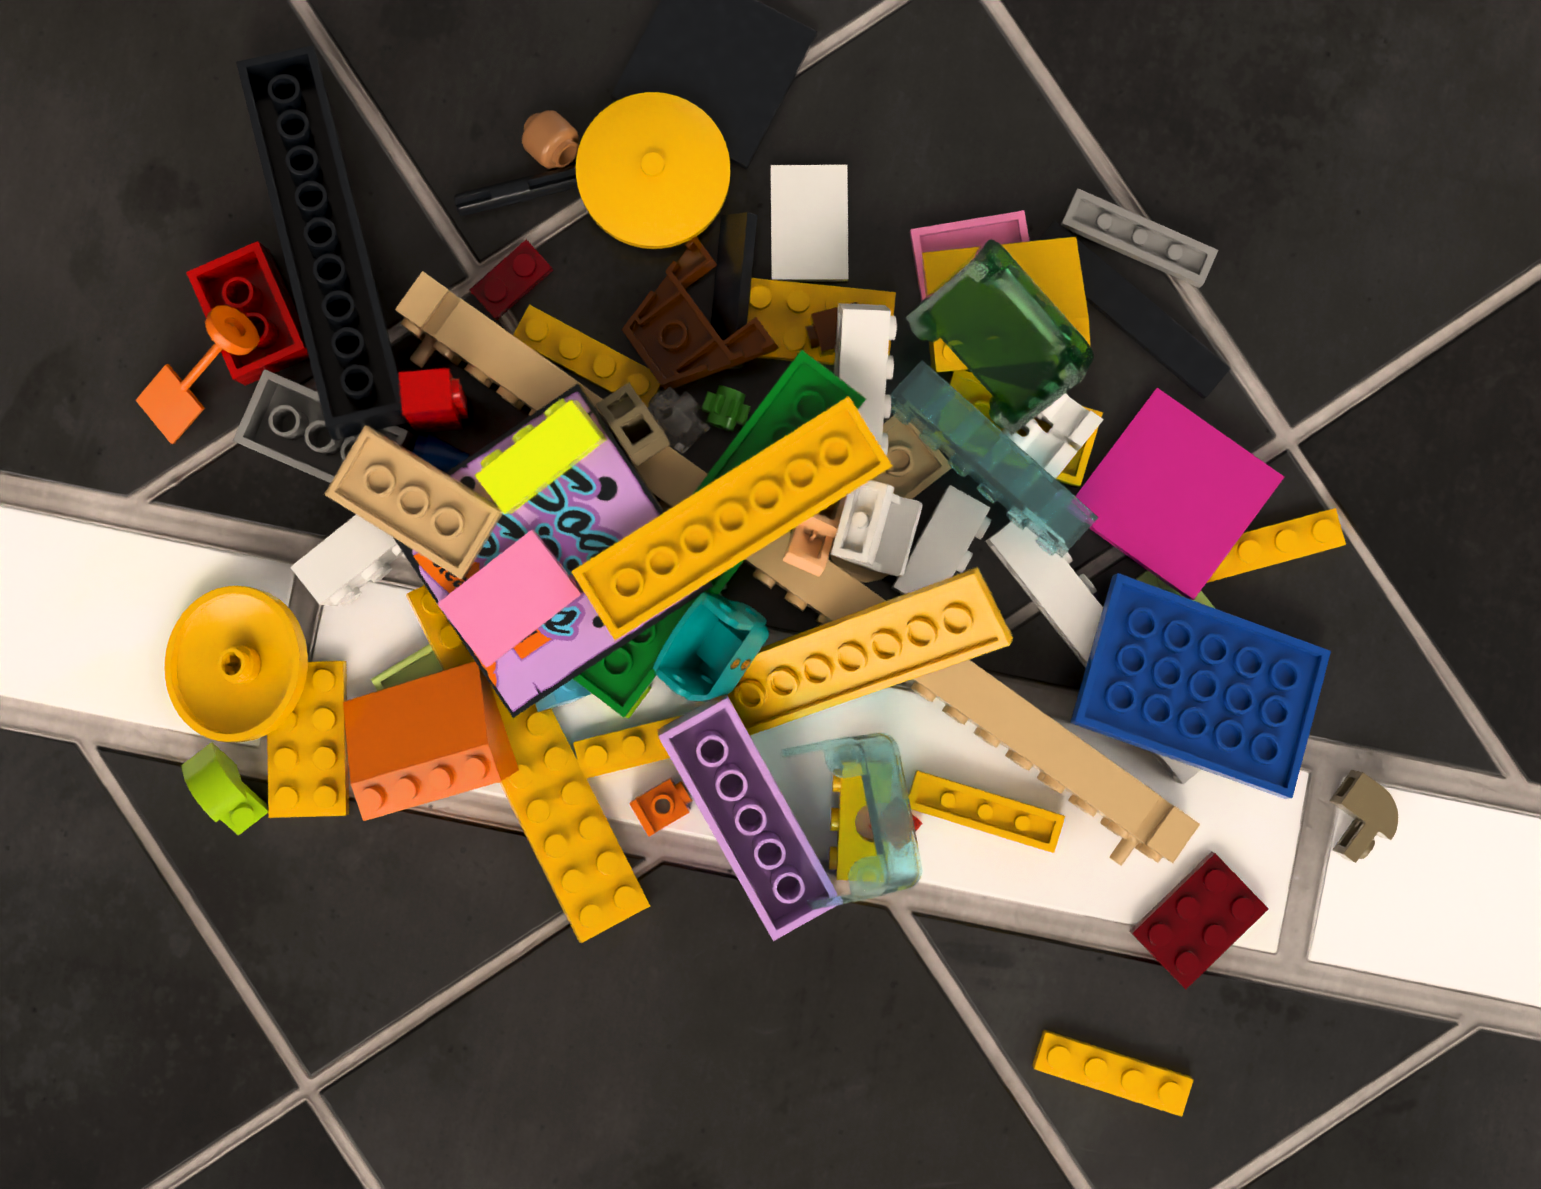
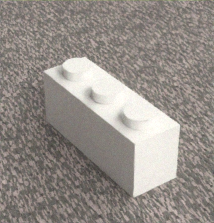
(944, 541)

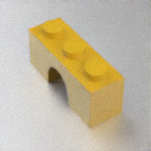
(850, 844)

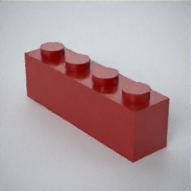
(433, 400)

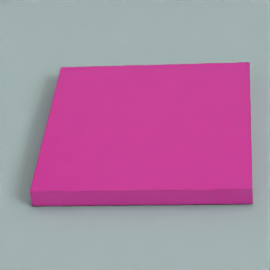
(1176, 494)

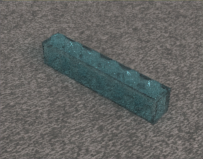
(991, 459)

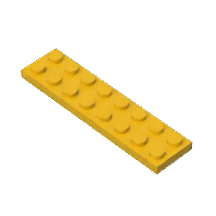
(731, 518)
(870, 651)

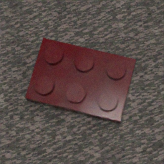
(1199, 920)

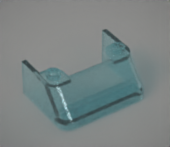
(896, 844)

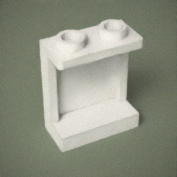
(877, 529)

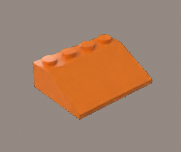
(425, 741)

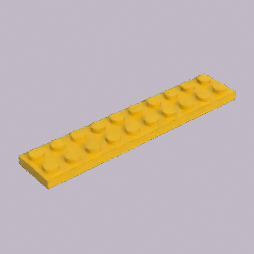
(552, 802)

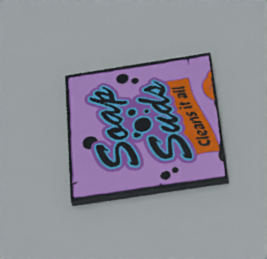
(576, 519)

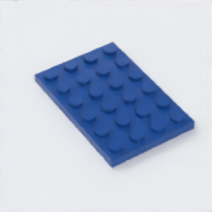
(1201, 686)

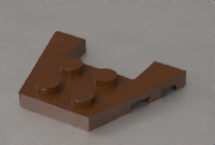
(677, 336)

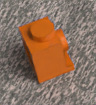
(645, 805)

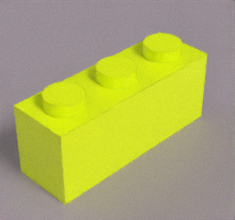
(539, 455)

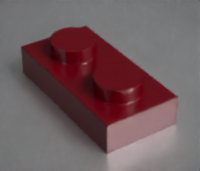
(511, 279)

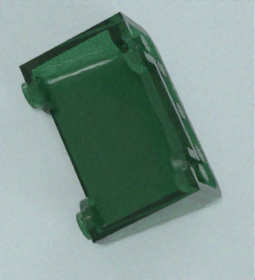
(1005, 335)

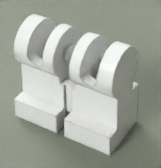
(1069, 431)

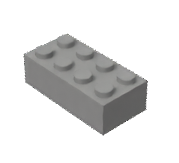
(290, 427)

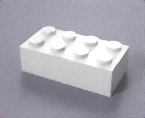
(347, 562)

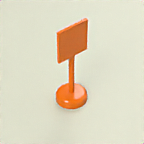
(168, 397)

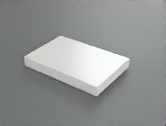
(809, 223)

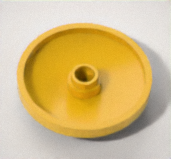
(653, 170)
(236, 664)

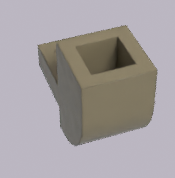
(633, 424)
(1372, 812)

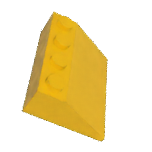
(1048, 262)

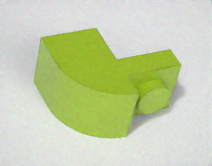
(220, 791)

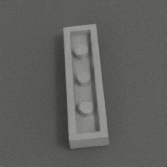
(1139, 238)

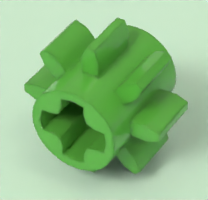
(725, 408)

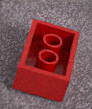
(253, 286)

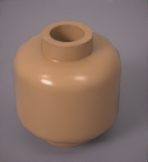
(550, 139)

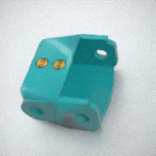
(711, 647)

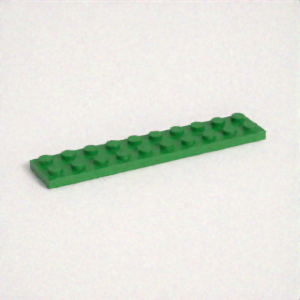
(796, 398)

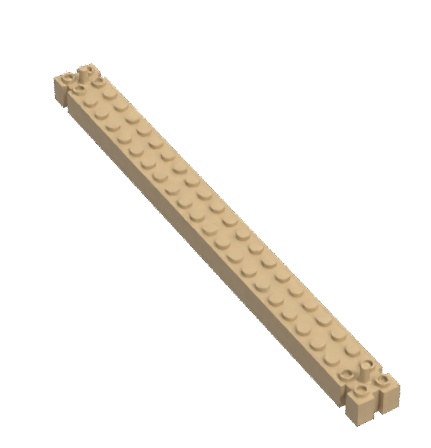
(968, 691)

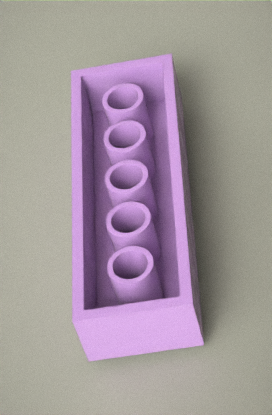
(747, 814)

